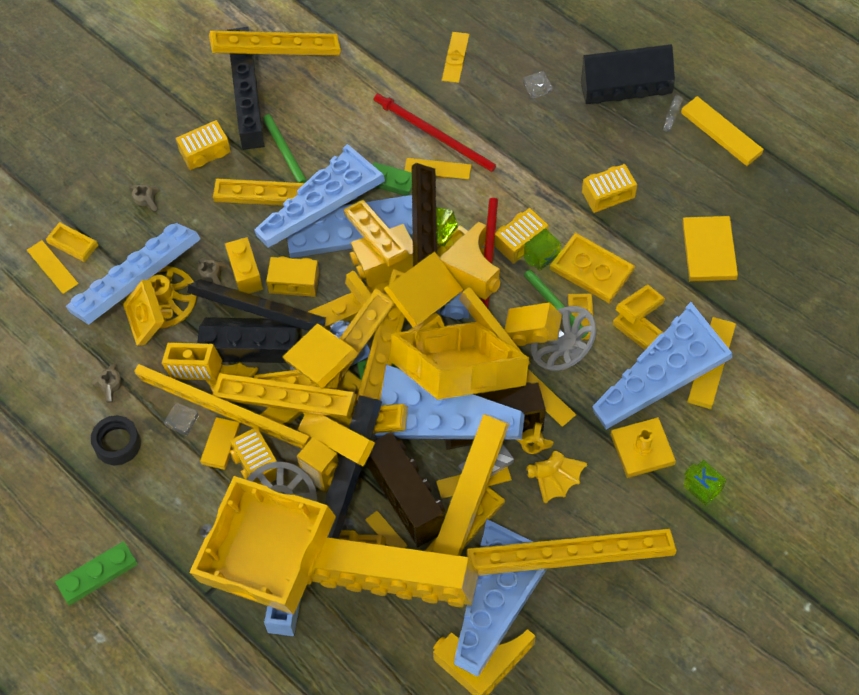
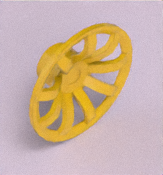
(165, 293)

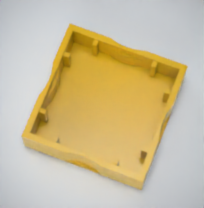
(458, 360)
(263, 545)

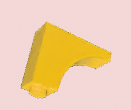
(470, 266)
(498, 666)

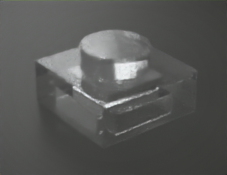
(537, 84)
(181, 418)

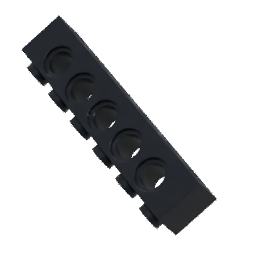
(246, 99)

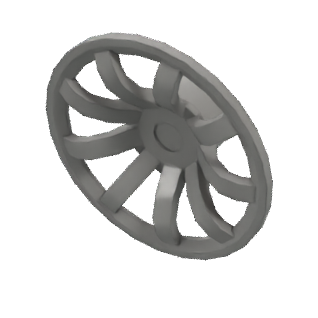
(569, 341)
(279, 487)

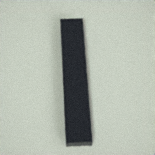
(255, 305)
(348, 471)

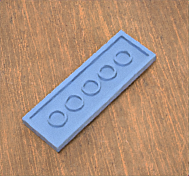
(336, 232)
(125, 277)

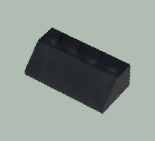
(628, 74)
(248, 338)

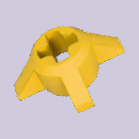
(534, 435)

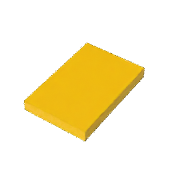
(709, 248)
(592, 267)
(423, 289)
(320, 355)

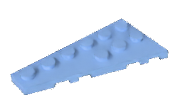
(323, 193)
(670, 362)
(446, 417)
(494, 605)

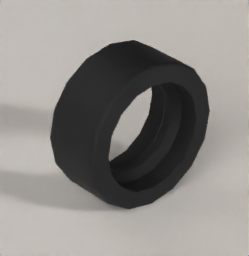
(109, 424)

